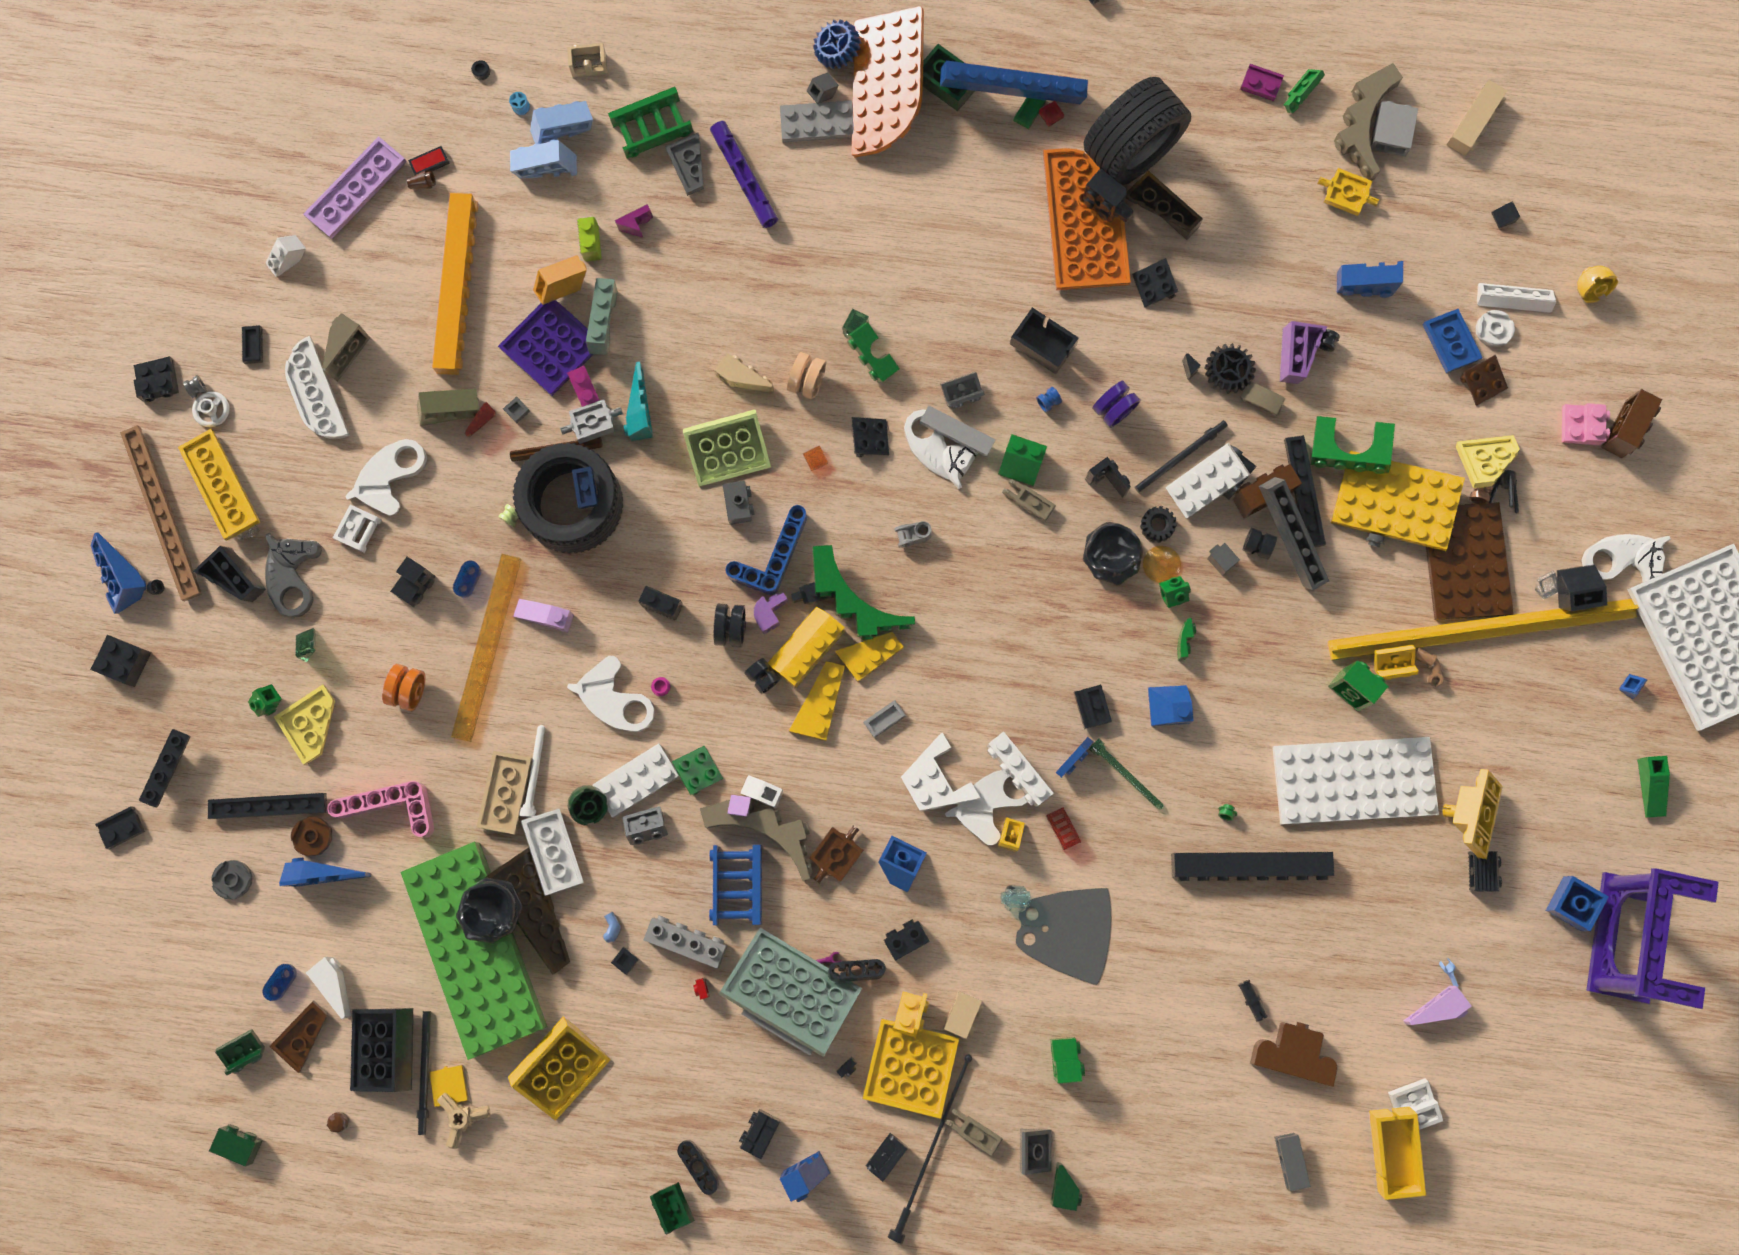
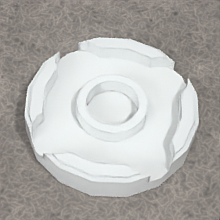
(1495, 328)

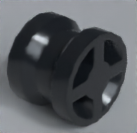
(1328, 340)

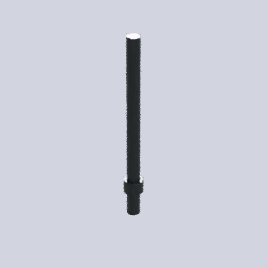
(1208, 435)
(423, 1113)

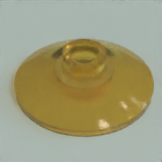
(1155, 570)

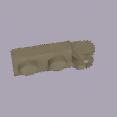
(1030, 500)
(975, 1133)

